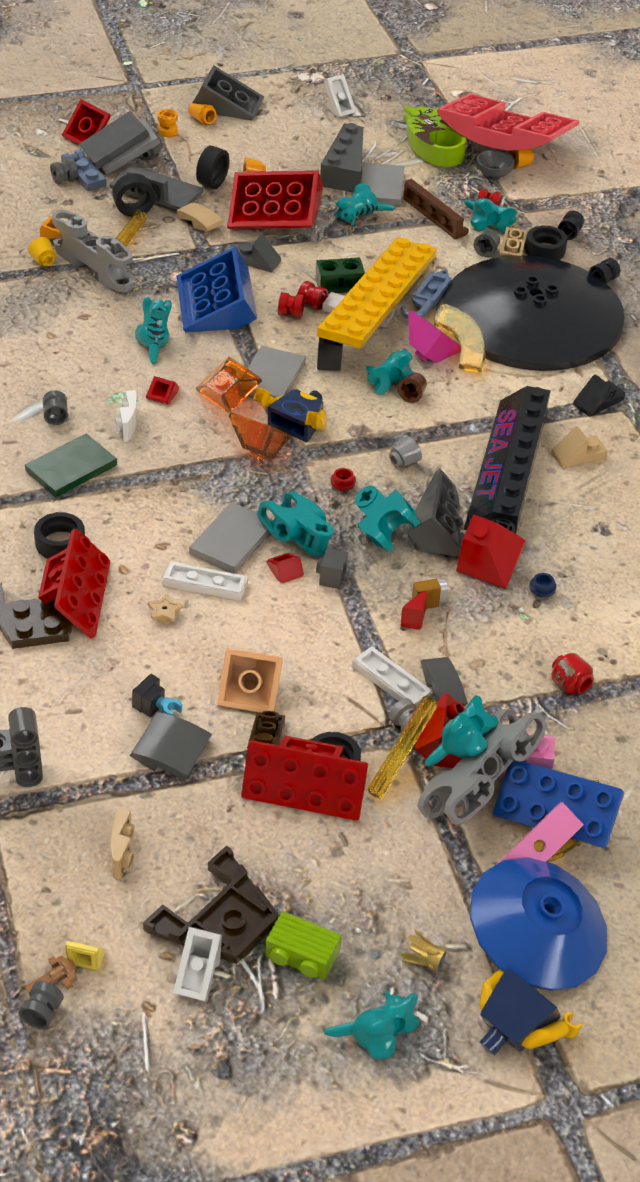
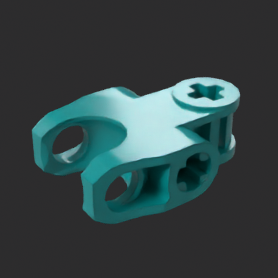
(383, 515)
(302, 523)

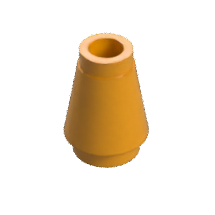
(203, 113)

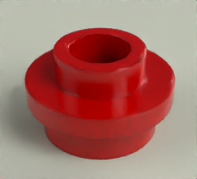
(343, 479)

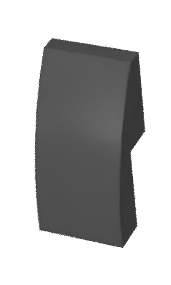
(443, 679)

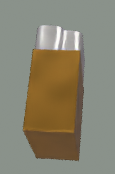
(436, 590)

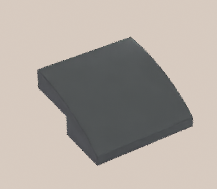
(171, 745)

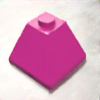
(429, 340)

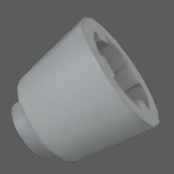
(405, 453)

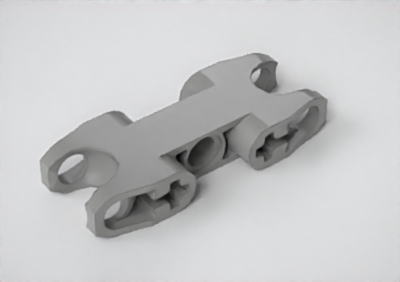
(100, 253)
(473, 778)

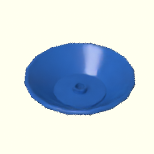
(520, 934)

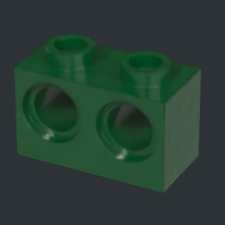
(339, 274)

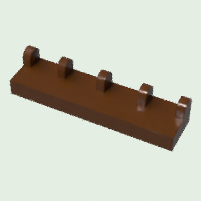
(434, 209)

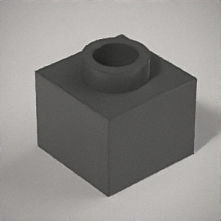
(332, 568)

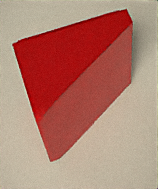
(162, 390)
(286, 567)
(414, 612)

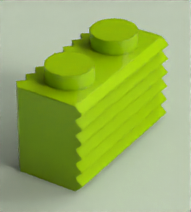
(303, 945)

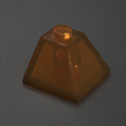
(228, 384)
(258, 437)

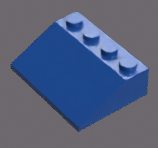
(217, 294)

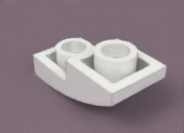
(128, 416)

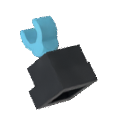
(149, 698)

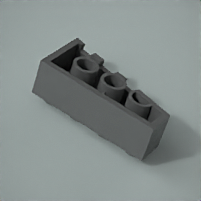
(344, 159)

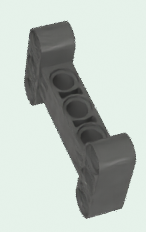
(21, 747)

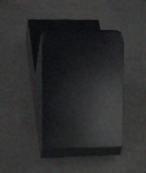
(598, 396)

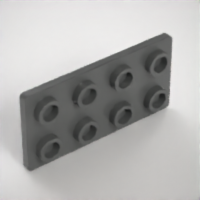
(167, 190)

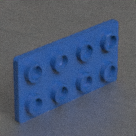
(534, 791)

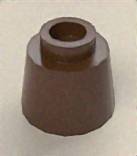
(412, 387)

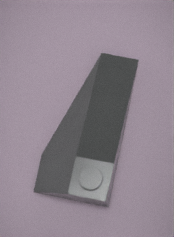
(439, 518)

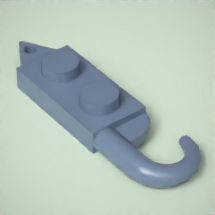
(429, 293)

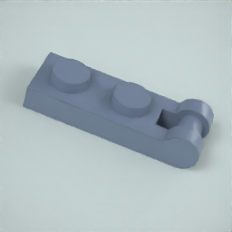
(88, 175)

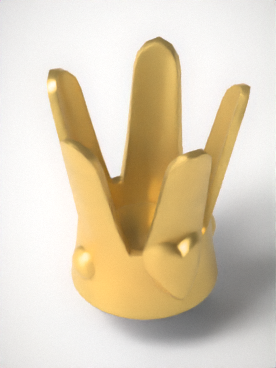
(431, 955)

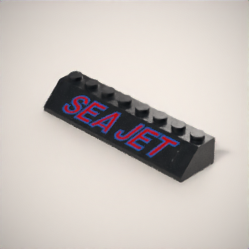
(510, 456)

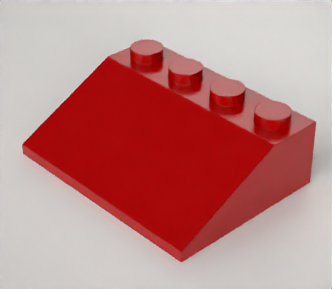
(275, 199)

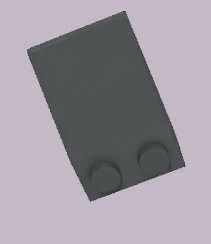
(228, 95)

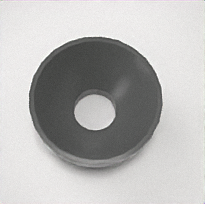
(495, 163)

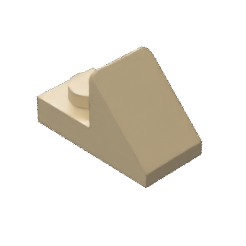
(578, 449)

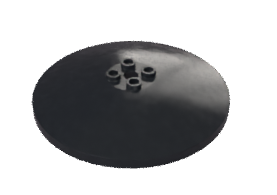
(538, 311)

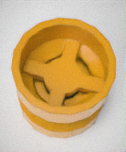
(167, 120)

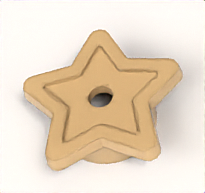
(164, 609)

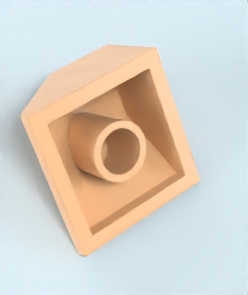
(250, 680)

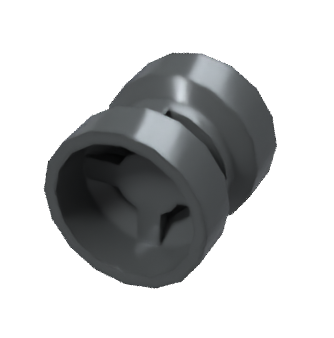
(64, 171)
(55, 407)
(40, 1006)

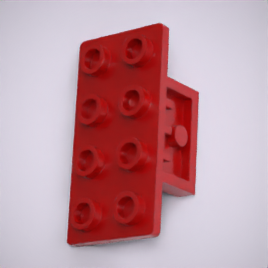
(77, 582)
(305, 777)

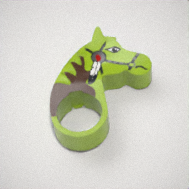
(433, 137)

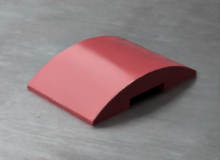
(492, 126)

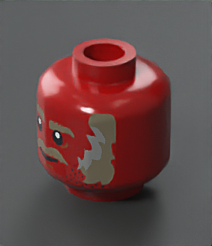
(572, 673)

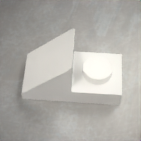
(340, 97)
(198, 964)

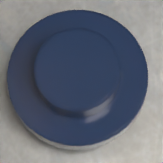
(542, 585)

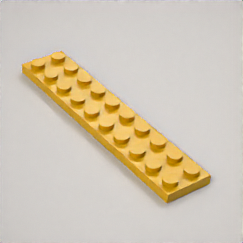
(377, 293)

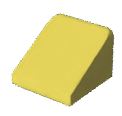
(84, 955)

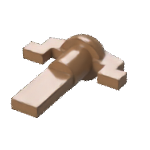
(65, 969)

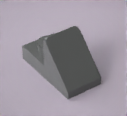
(260, 254)

